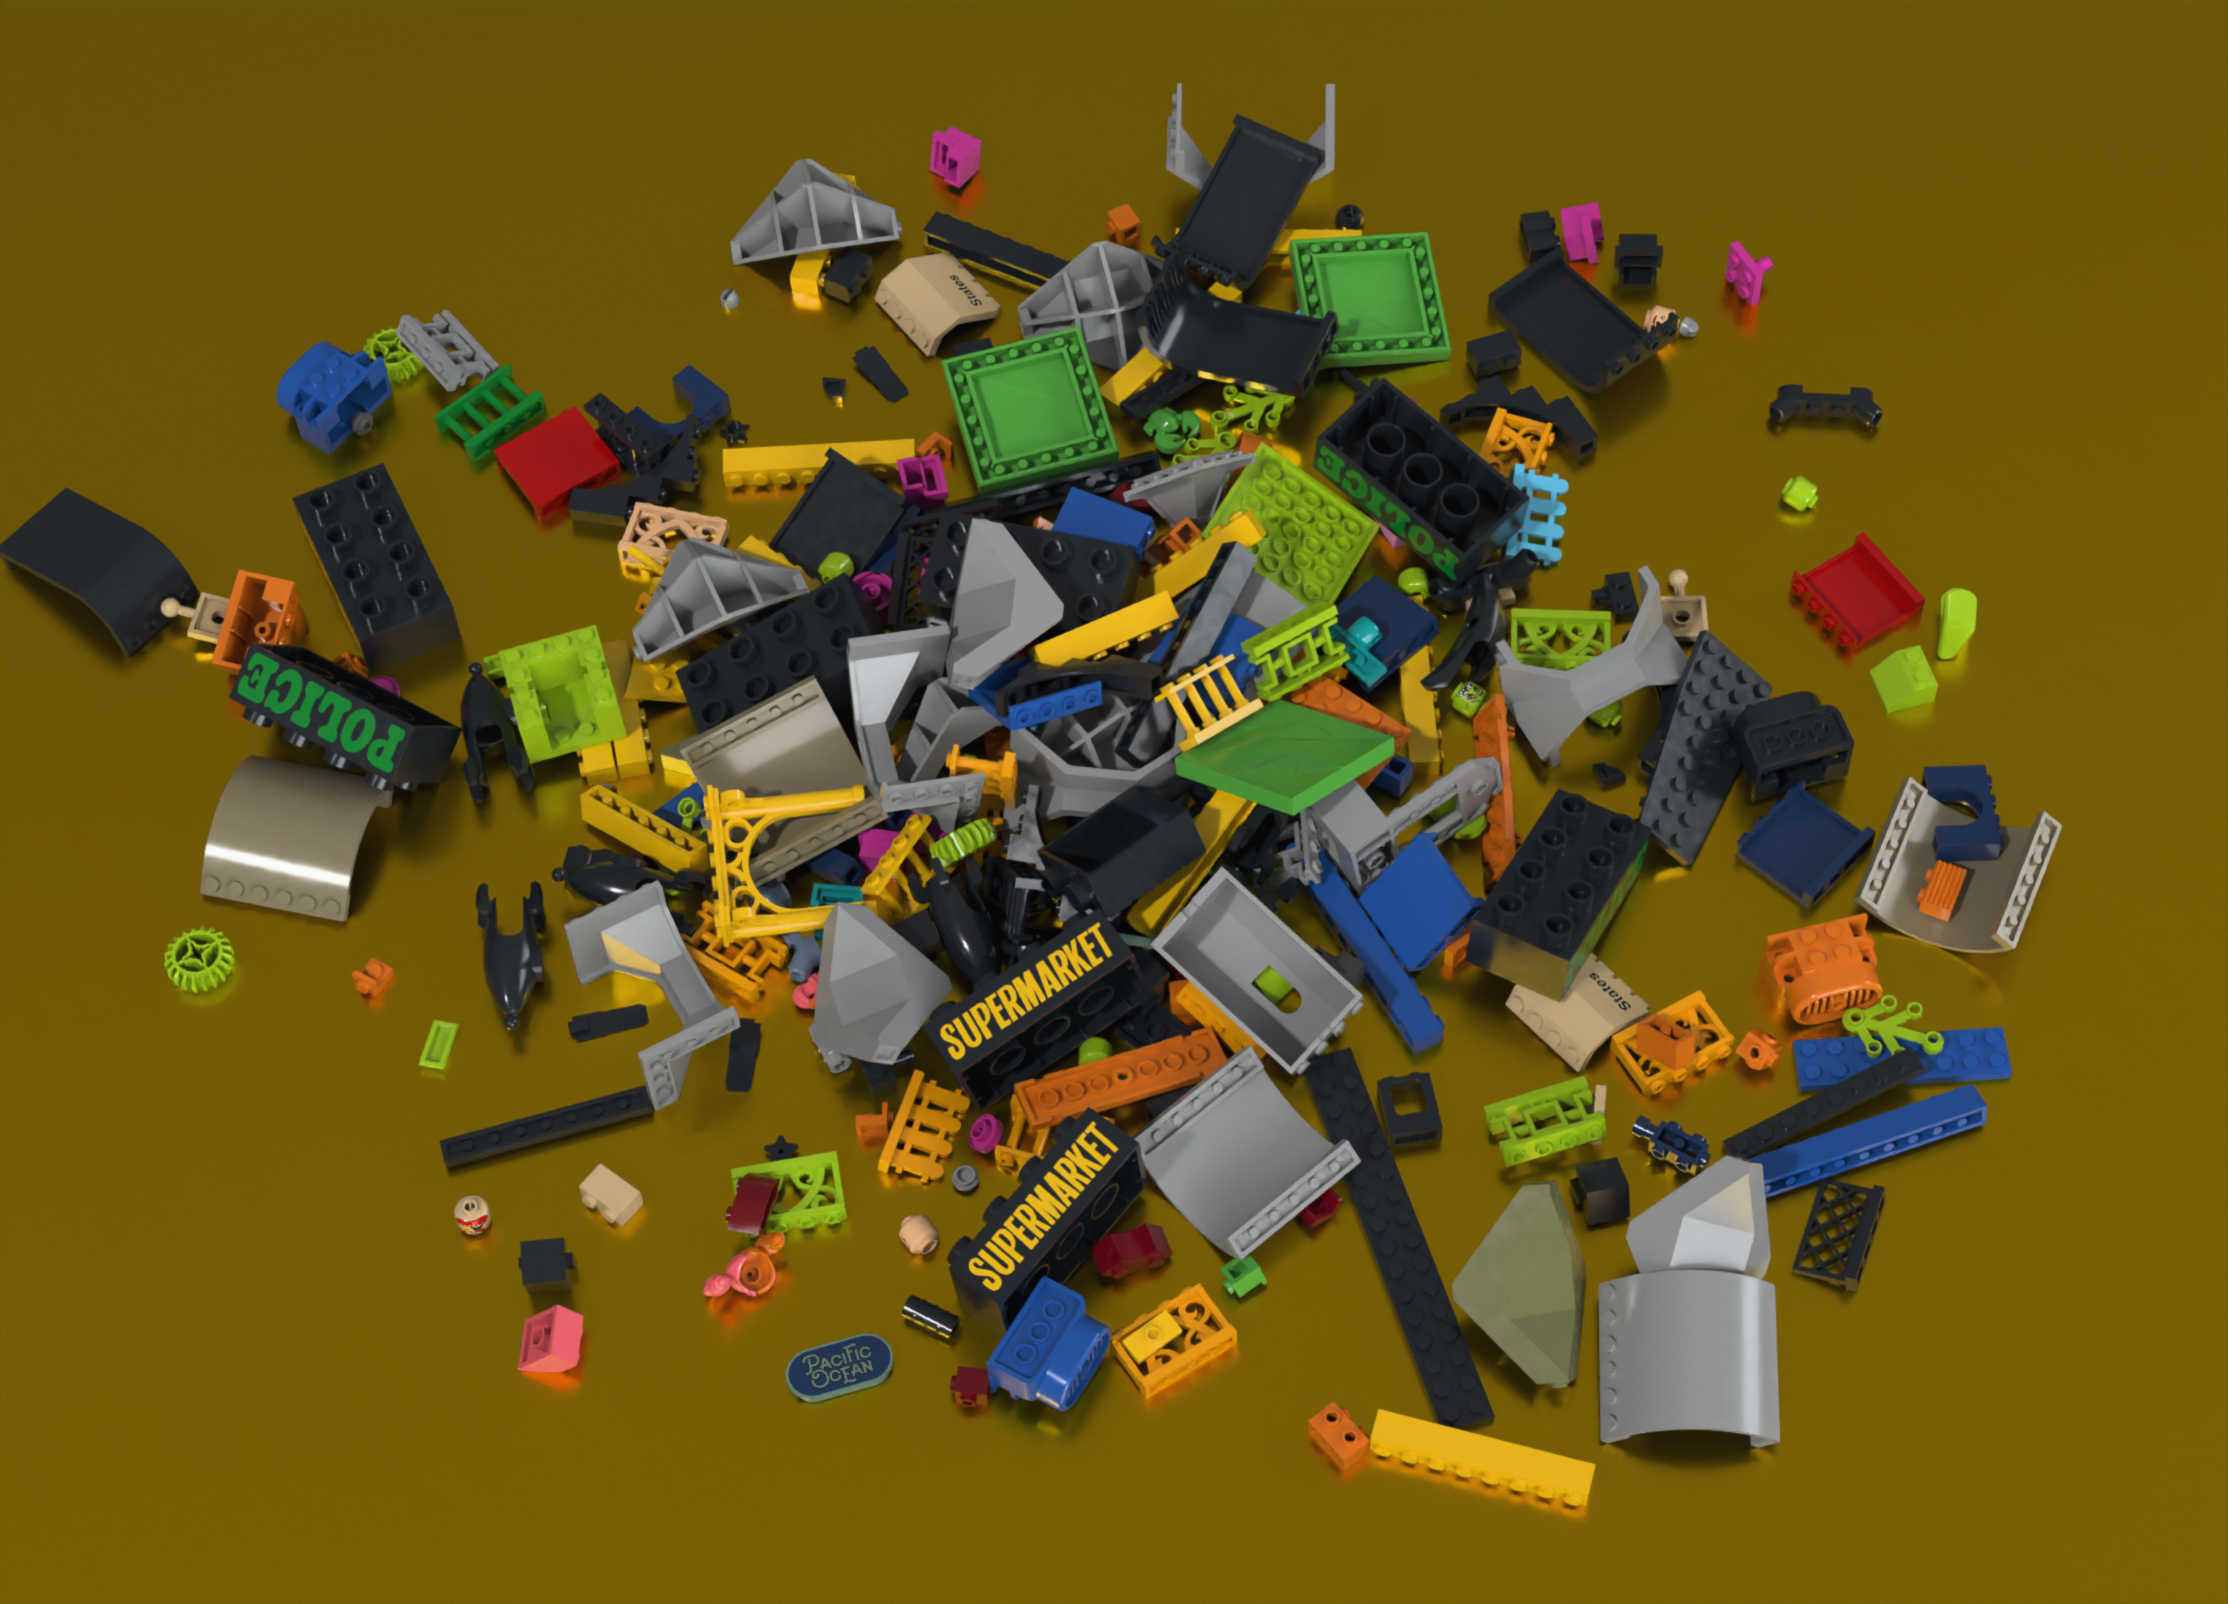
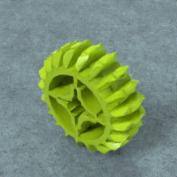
(394, 352)
(964, 842)
(188, 970)

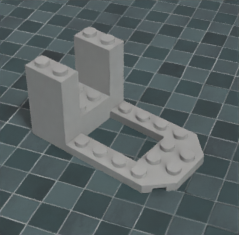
(1364, 839)

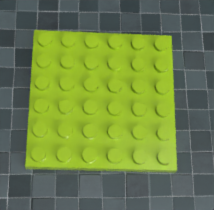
(1310, 530)

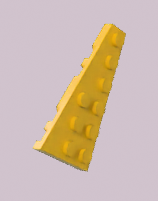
(658, 678)

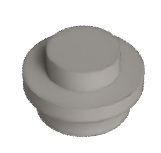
(965, 1178)

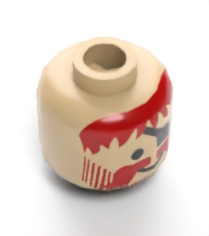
(472, 1214)

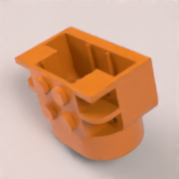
(258, 612)
(1822, 970)

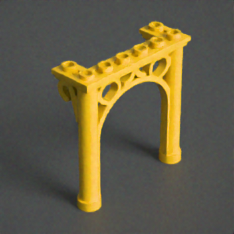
(735, 810)

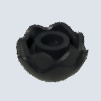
(1349, 217)

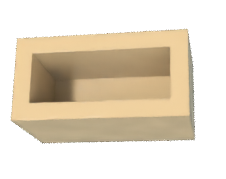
(610, 1195)

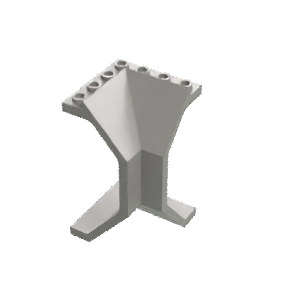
(1190, 165)
(1189, 487)
(882, 681)
(1555, 702)
(1078, 789)
(642, 941)

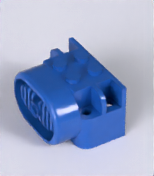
(329, 389)
(1049, 1348)

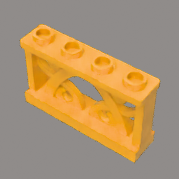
(1501, 431)
(1685, 1012)
(1212, 1342)

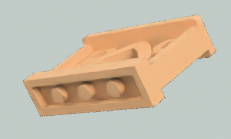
(664, 521)

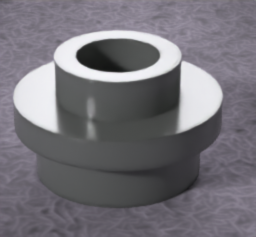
(362, 423)

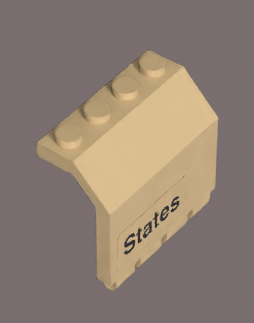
(932, 297)
(1585, 1016)

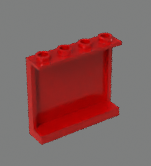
(556, 459)
(1858, 594)

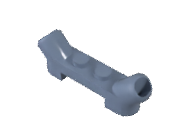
(806, 951)

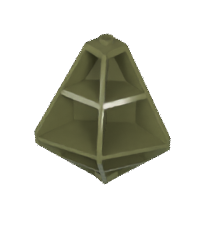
(1530, 1285)

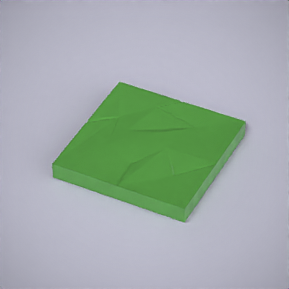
(1381, 295)
(1029, 409)
(1285, 756)

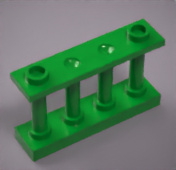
(502, 428)

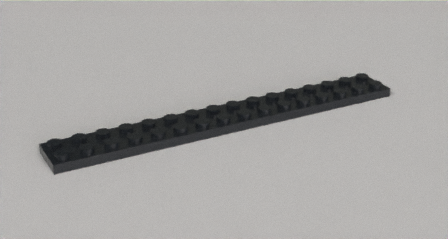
(1398, 1245)

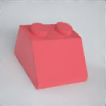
(551, 1341)

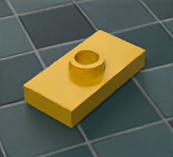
(1152, 1337)

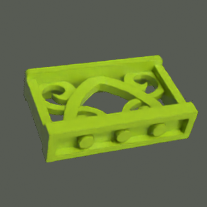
(1552, 621)
(794, 1169)

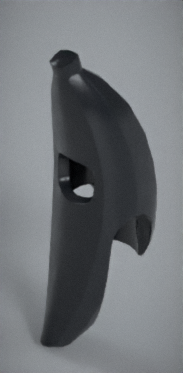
(1477, 639)

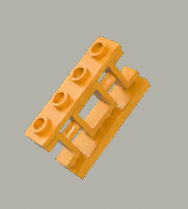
(725, 971)

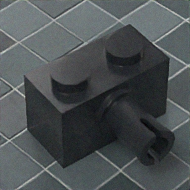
(880, 1077)

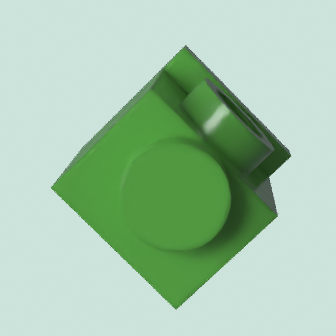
(1242, 1275)

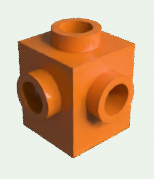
(1760, 1049)

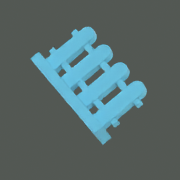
(1549, 508)

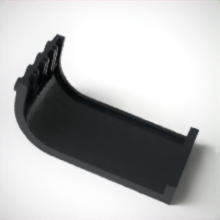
(1243, 204)
(1576, 324)
(1231, 338)
(839, 513)
(102, 562)

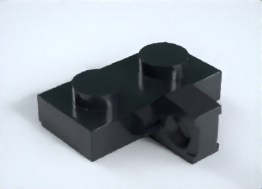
(1618, 595)

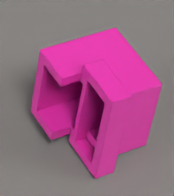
(955, 156)
(1581, 230)
(922, 480)
(873, 846)

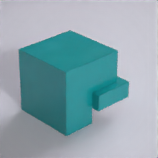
(831, 894)

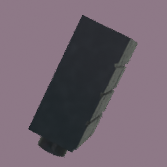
(1120, 852)

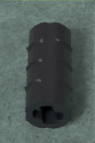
(931, 1316)

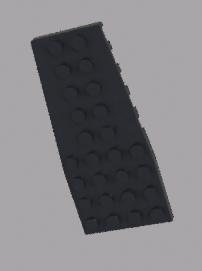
(1699, 747)

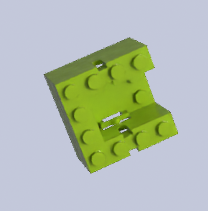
(574, 683)

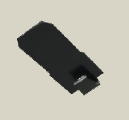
(880, 373)
(606, 1022)
(742, 1055)

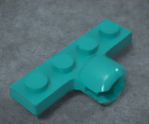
(1358, 641)

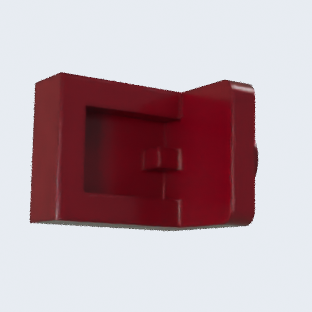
(1321, 1208)

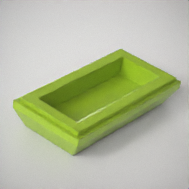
(438, 1044)

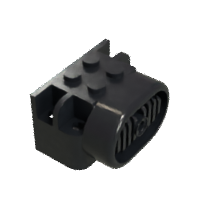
(1792, 741)

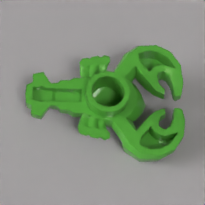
(1167, 421)

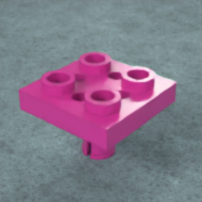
(1746, 272)

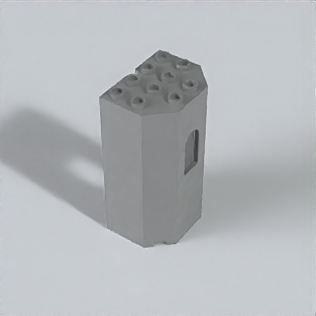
(1226, 943)

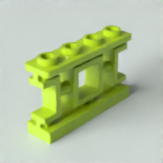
(1287, 634)
(1539, 1106)

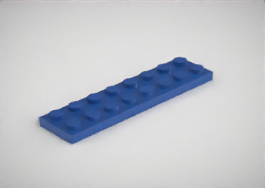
(1964, 1057)

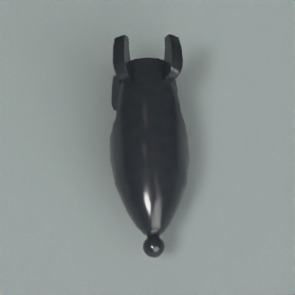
(488, 724)
(1256, 838)
(607, 881)
(961, 919)
(513, 961)

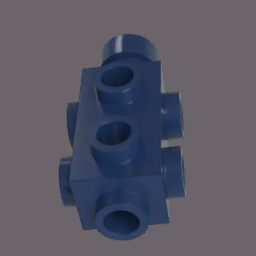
(1673, 1144)

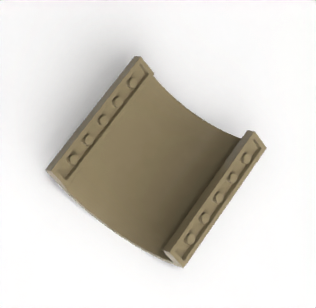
(784, 749)
(289, 837)
(1994, 892)

